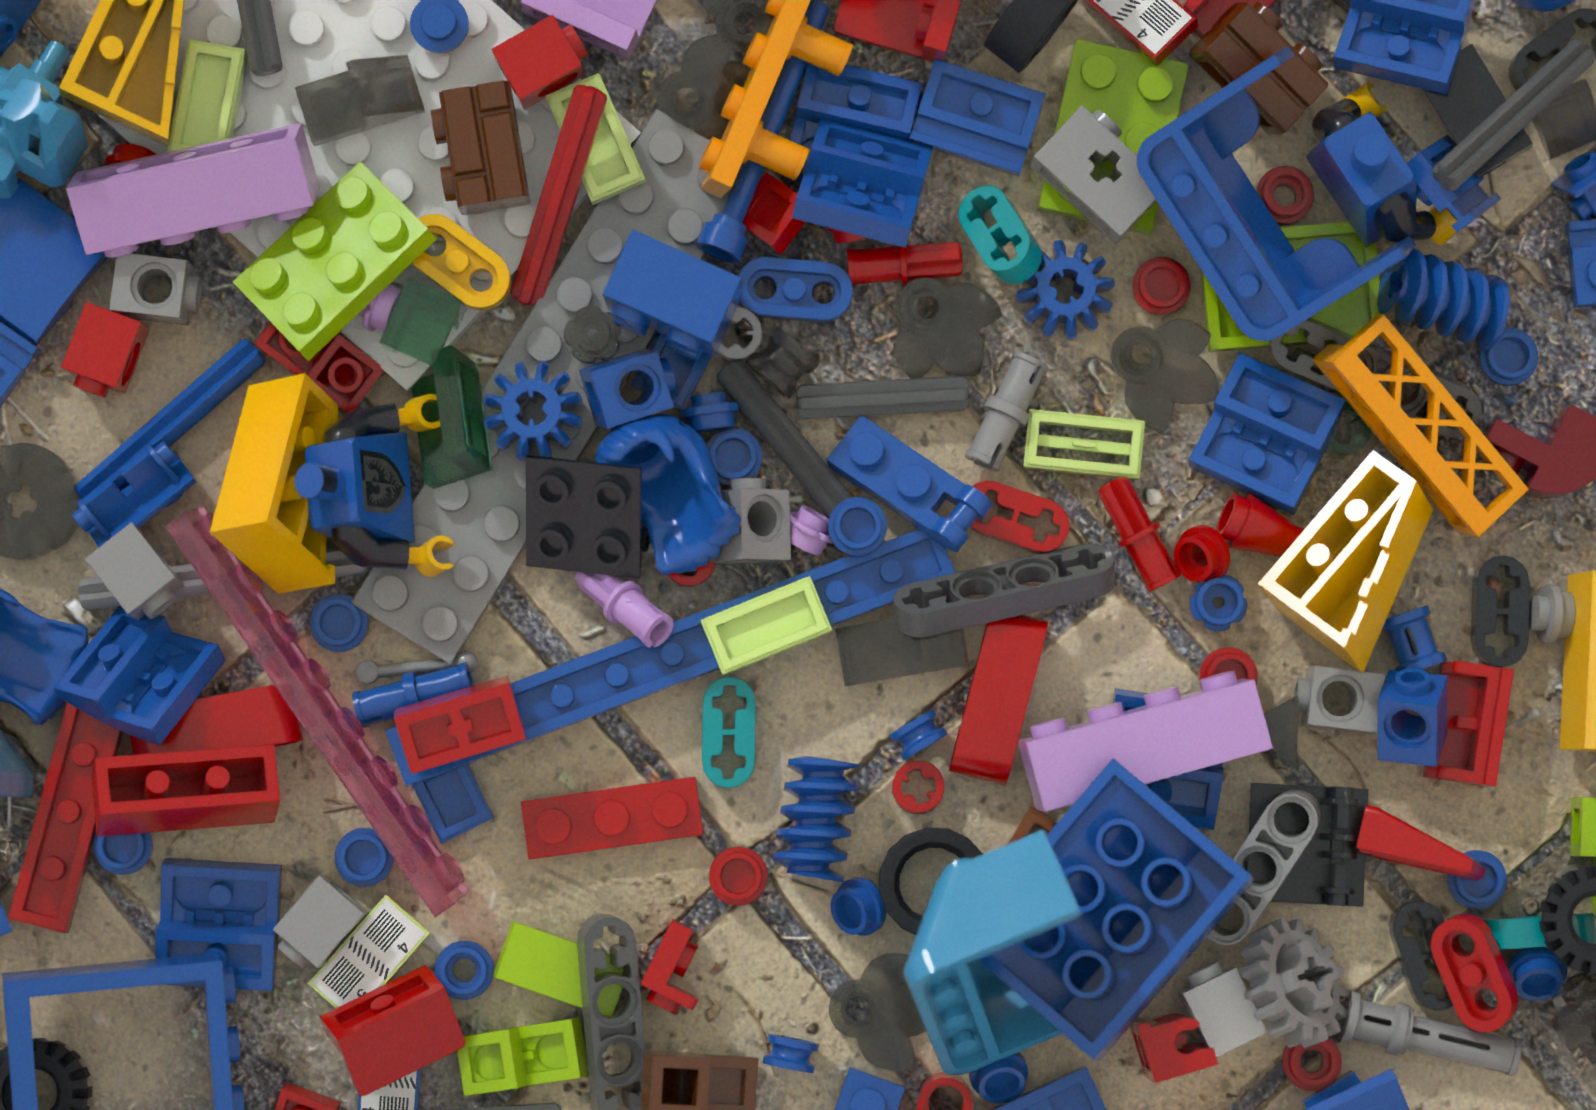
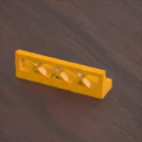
(1406, 442)

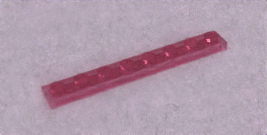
(331, 728)

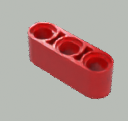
(998, 698)
(230, 721)

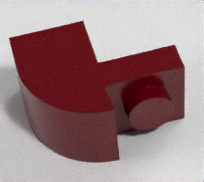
(1560, 462)

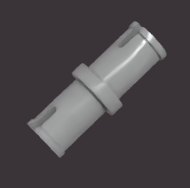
(1006, 411)

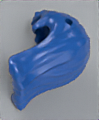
(678, 490)
(35, 657)

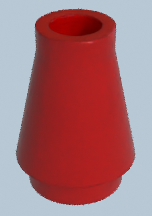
(1255, 527)

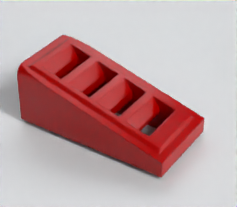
(1396, 841)

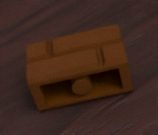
(1244, 40)
(482, 148)

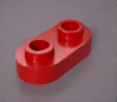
(1470, 972)

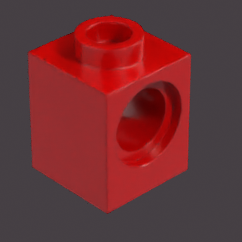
(541, 60)
(104, 350)

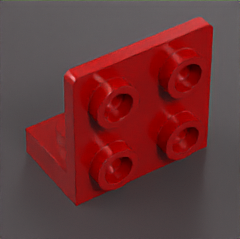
(903, 26)

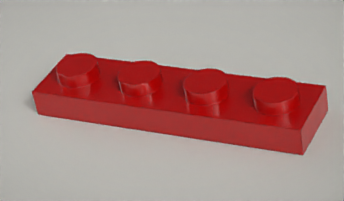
(63, 825)

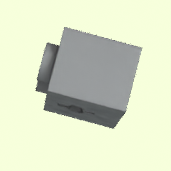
(1068, 168)

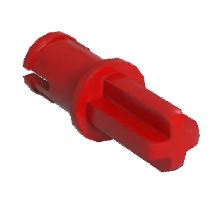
(903, 263)
(1138, 533)

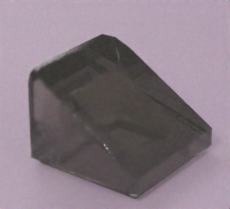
(1568, 120)
(1283, 731)

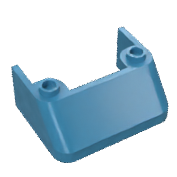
(970, 914)

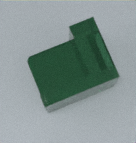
(422, 322)

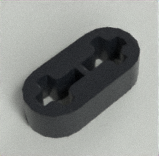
(1550, 42)
(1485, 611)
(1410, 954)

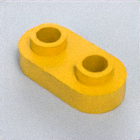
(460, 262)

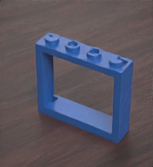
(218, 989)

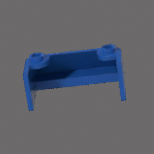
(1230, 227)

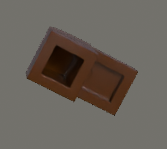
(698, 1081)

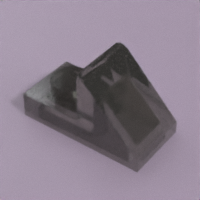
(360, 99)

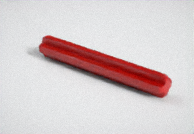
(558, 194)

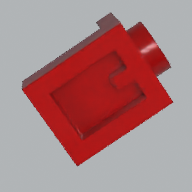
(671, 956)

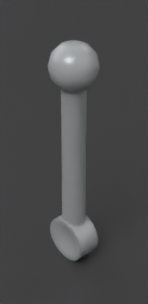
(369, 671)

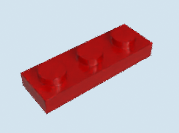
(612, 818)

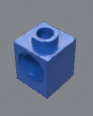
(603, 382)
(1407, 736)

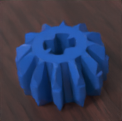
(1084, 284)
(513, 414)

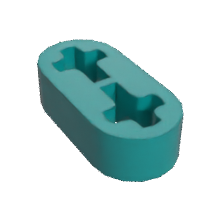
(990, 241)
(714, 730)
(1525, 931)

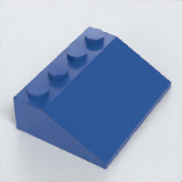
(1146, 903)

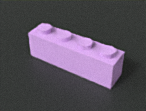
(194, 190)
(1150, 741)

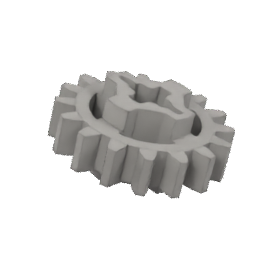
(1294, 983)

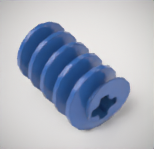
(1446, 295)
(816, 817)

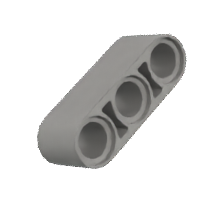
(1285, 850)

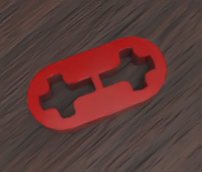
(1024, 504)

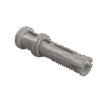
(1401, 1030)

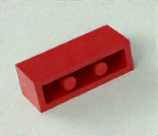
(185, 790)

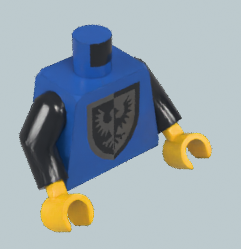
(1370, 174)
(363, 488)

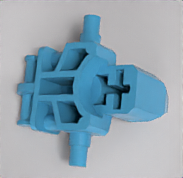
(35, 126)

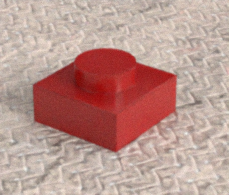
(771, 214)

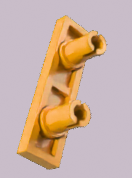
(744, 106)

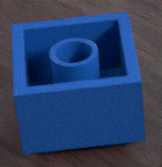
(672, 295)

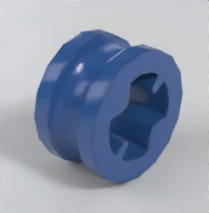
(918, 734)
(790, 1053)

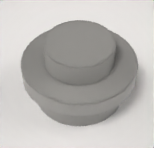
(1552, 613)

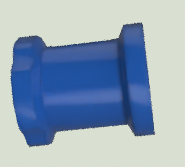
(1417, 623)

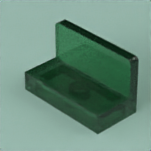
(461, 442)

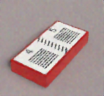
(1150, 25)

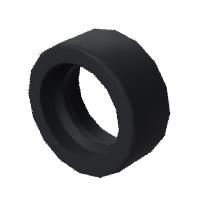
(1026, 29)
(901, 852)

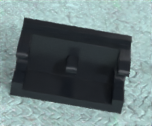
(1469, 102)

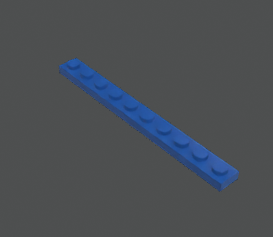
(634, 671)

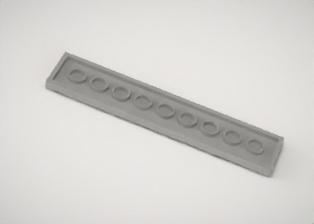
(489, 510)

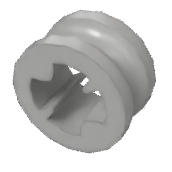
(736, 351)

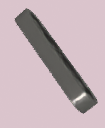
(1378, 362)
(1067, 575)
(606, 1030)

